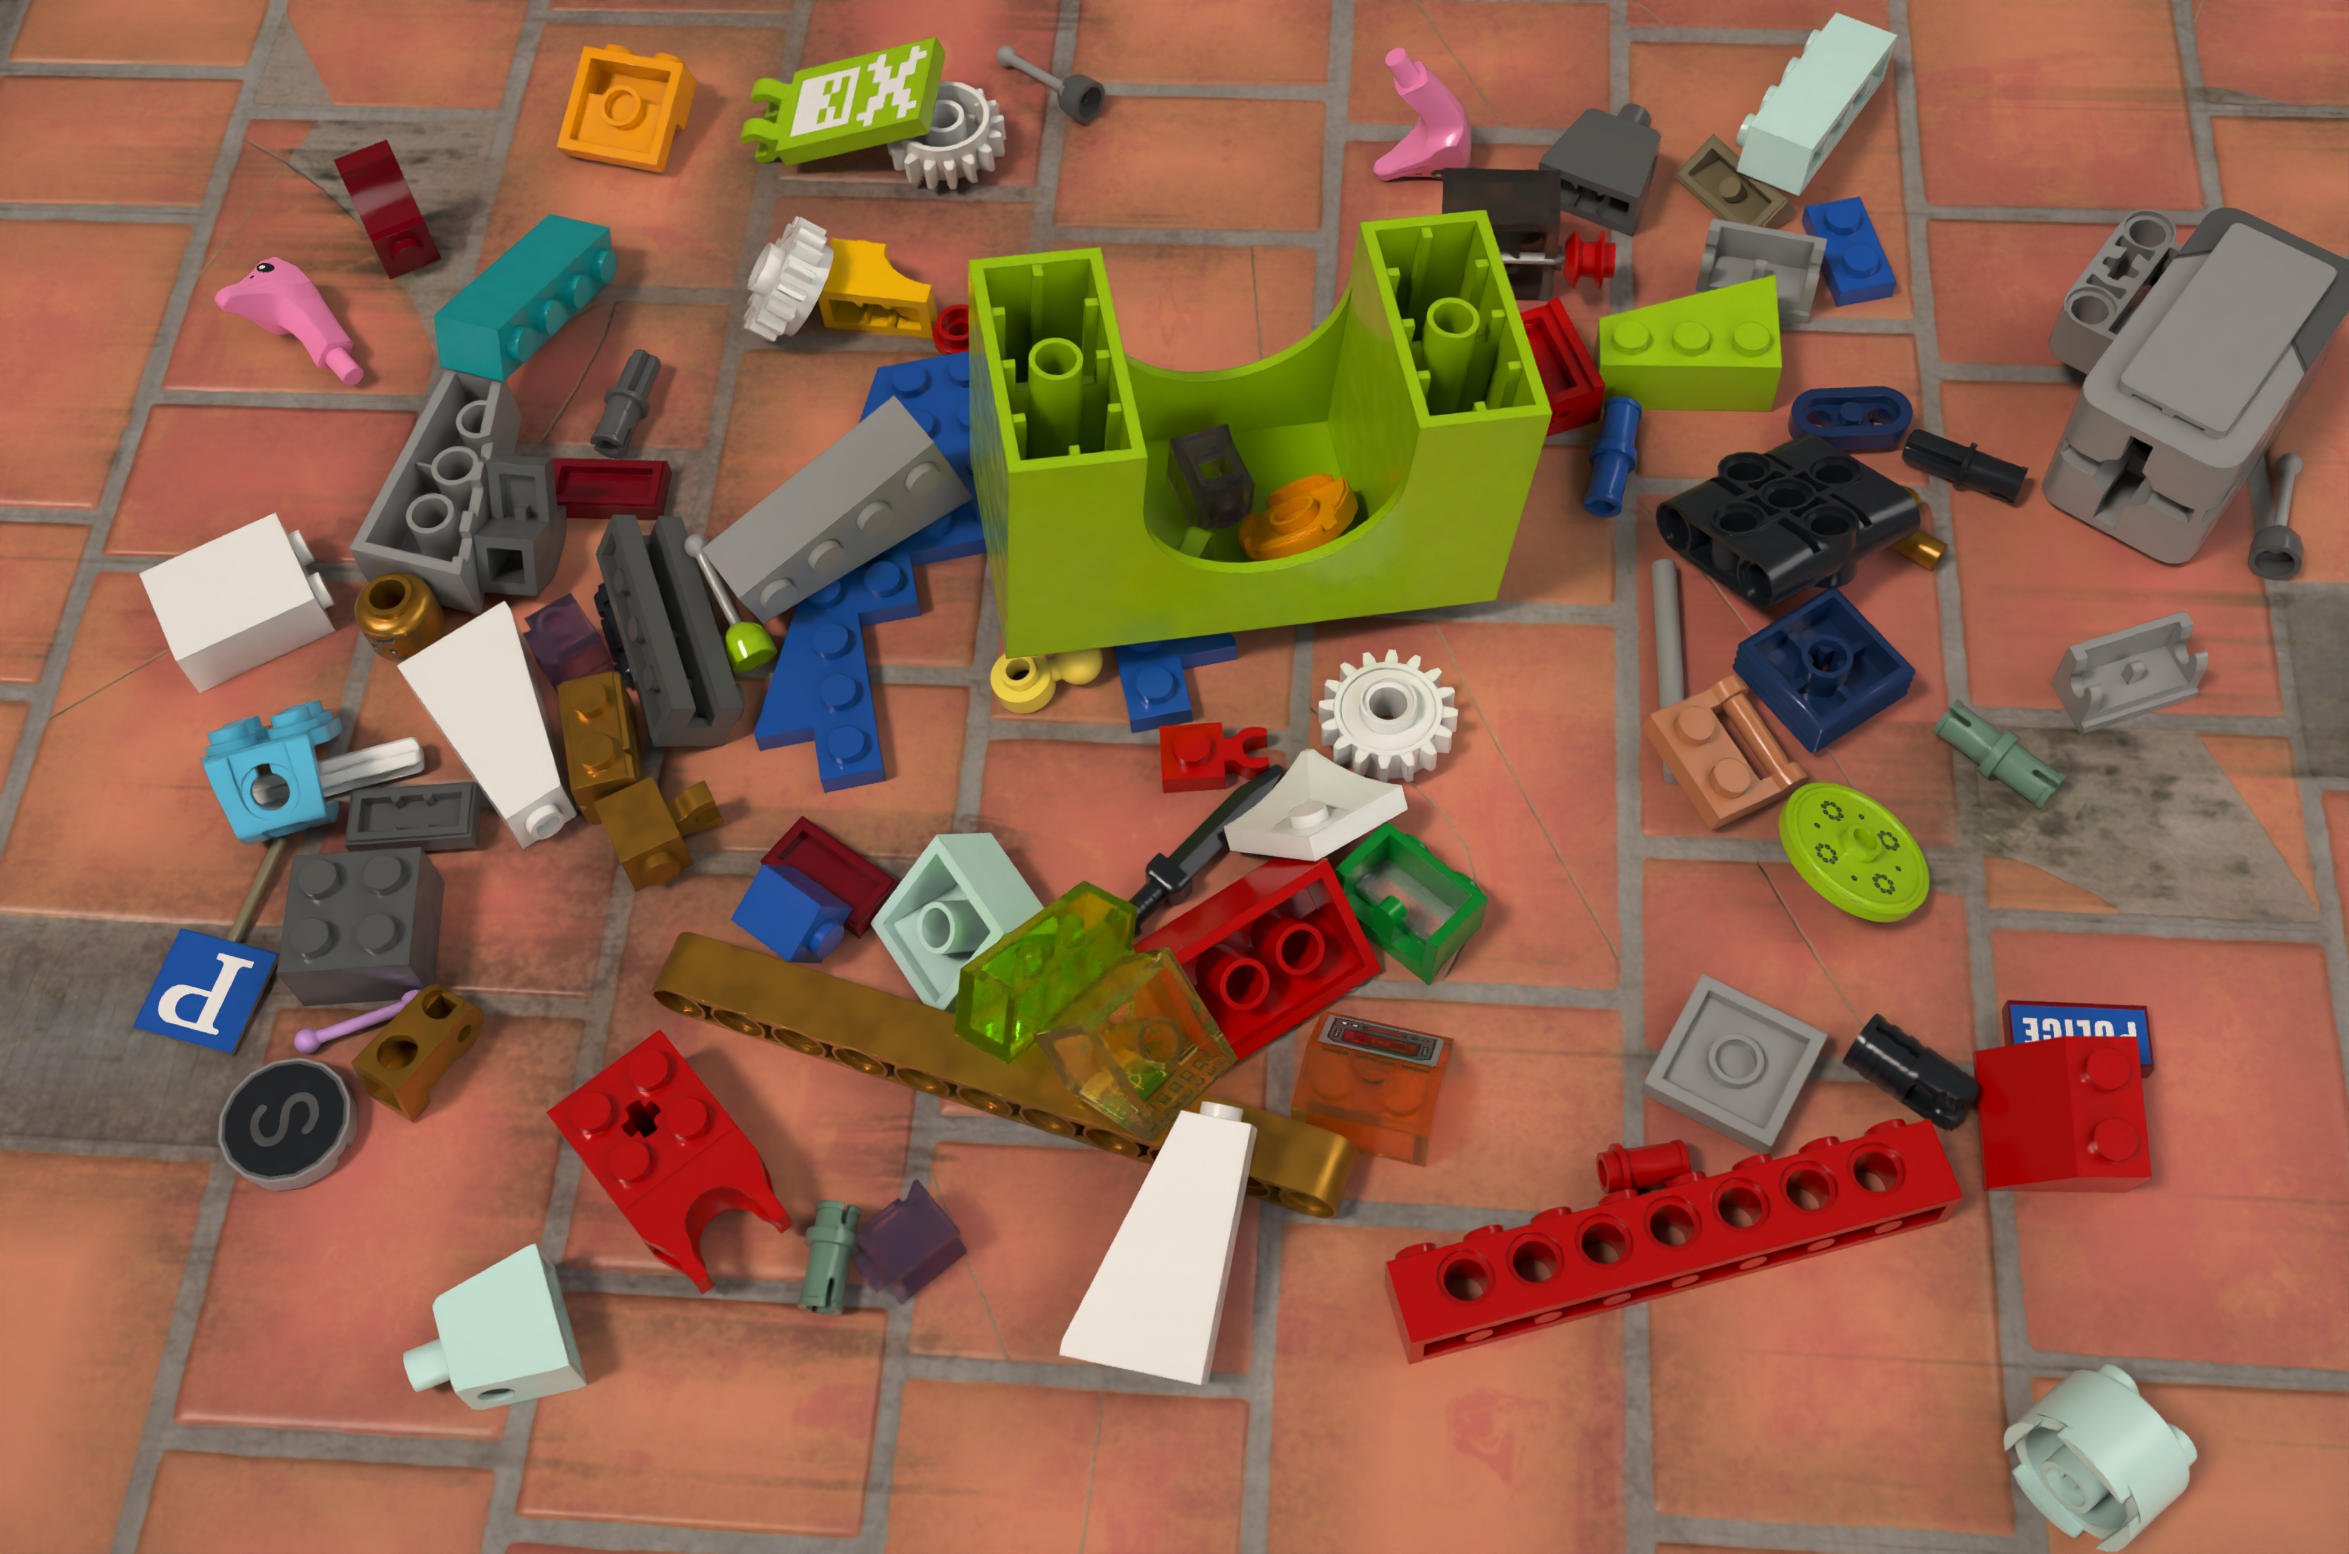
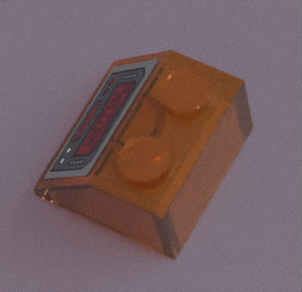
(1373, 1085)

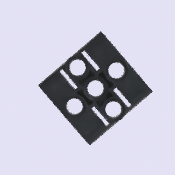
(1787, 520)

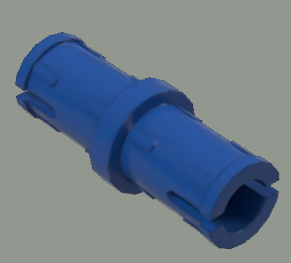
(1613, 457)

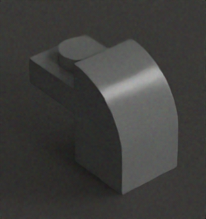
(527, 529)

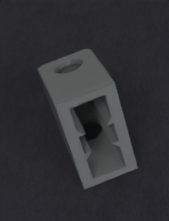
(1606, 166)

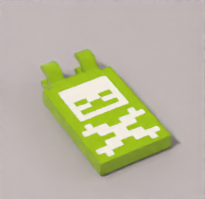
(847, 104)

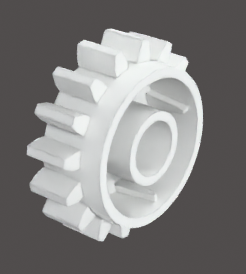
(961, 138)
(788, 280)
(1392, 689)

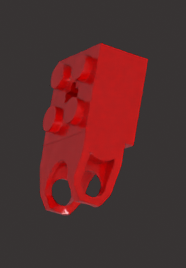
(680, 1173)

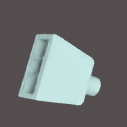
(501, 1336)

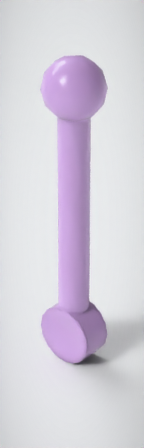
(309, 1040)

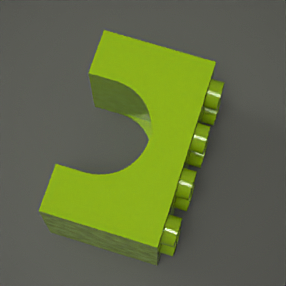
(1404, 391)

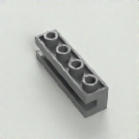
(669, 633)

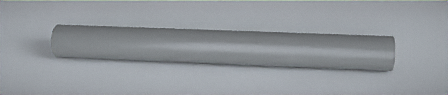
(1667, 639)

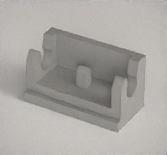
(1750, 252)
(2129, 673)

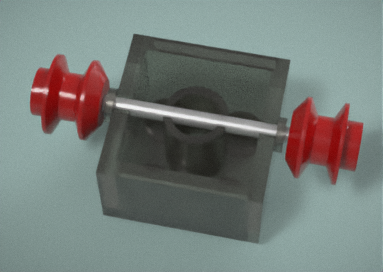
(1526, 226)

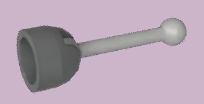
(1070, 90)
(2278, 550)

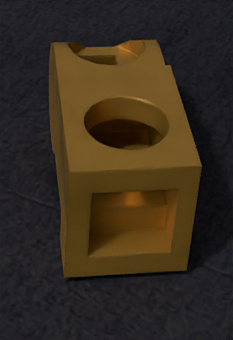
(418, 1049)

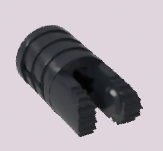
(1911, 1072)

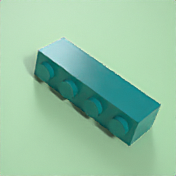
(524, 297)

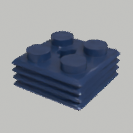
(1789, 664)

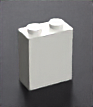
(239, 601)

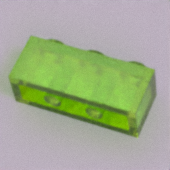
(1041, 969)

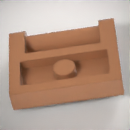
(1709, 761)

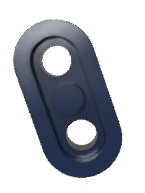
(1848, 416)

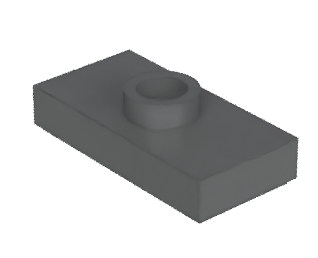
(414, 817)

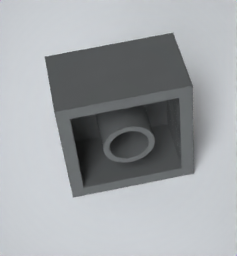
(360, 926)

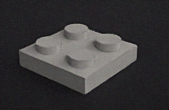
(1734, 1064)

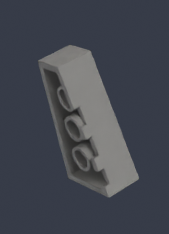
(441, 490)
(838, 512)

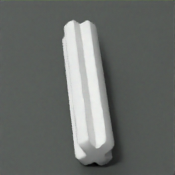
(349, 771)

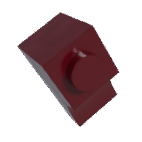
(387, 209)

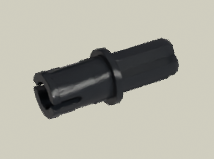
(1964, 465)

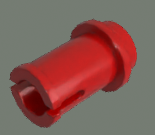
(1641, 1166)

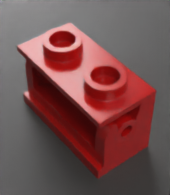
(1565, 368)

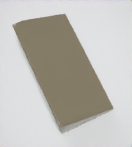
(1729, 194)

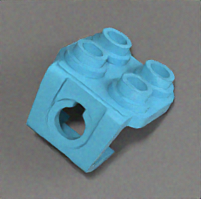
(290, 751)

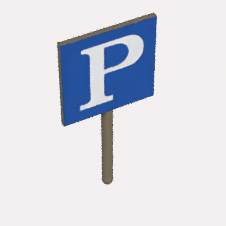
(212, 982)

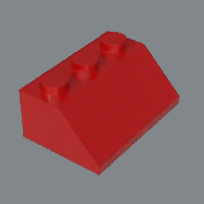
(1269, 950)

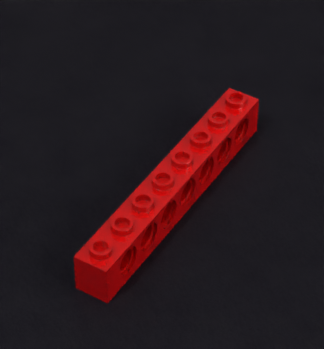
(1903, 1156)

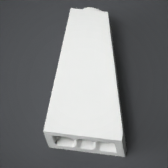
(494, 717)
(1171, 1261)

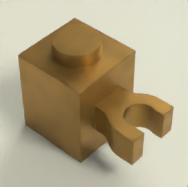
(650, 832)

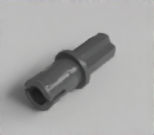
(626, 405)

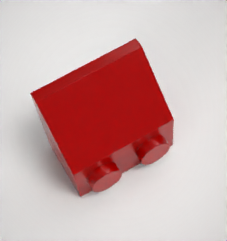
(2062, 1115)

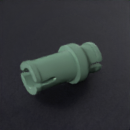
(831, 1247)

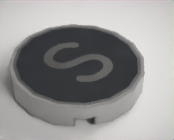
(287, 1124)

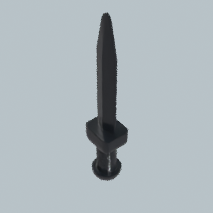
(1171, 877)

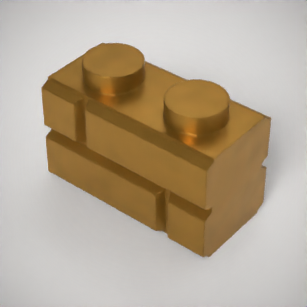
(599, 739)

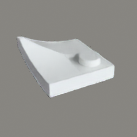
(1314, 811)

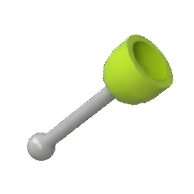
(745, 643)

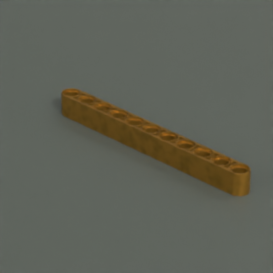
(917, 1048)

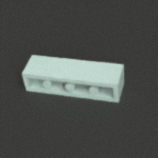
(1814, 103)

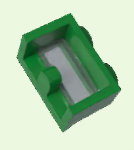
(1410, 900)

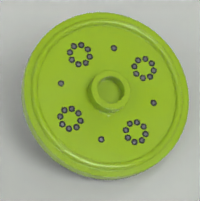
(1853, 852)

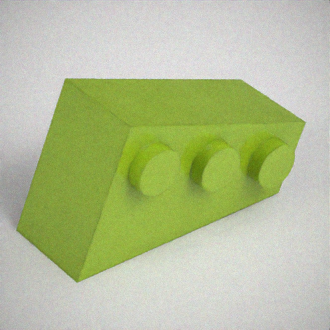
(1696, 351)

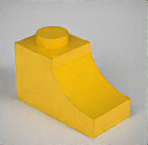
(872, 296)

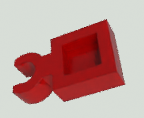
(1198, 756)

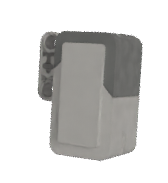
(2193, 376)

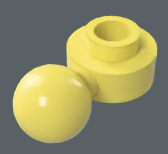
(1040, 684)

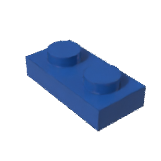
(1853, 255)

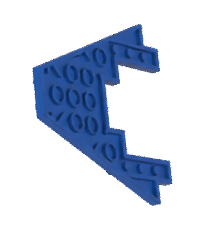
(823, 671)

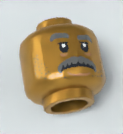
(399, 615)

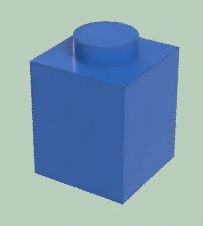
(792, 914)

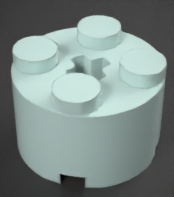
(2099, 1457)

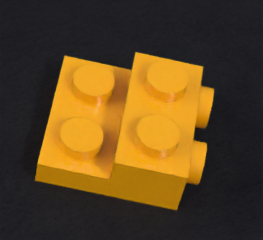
(626, 107)

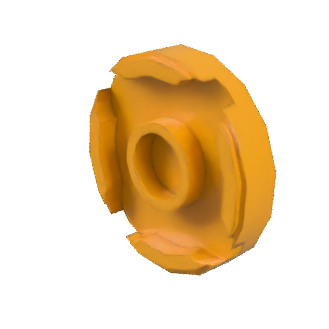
(1298, 518)

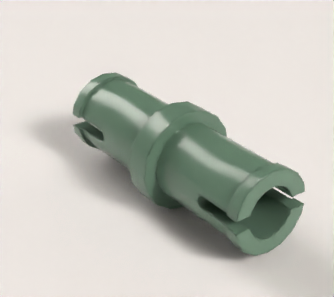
(1998, 754)

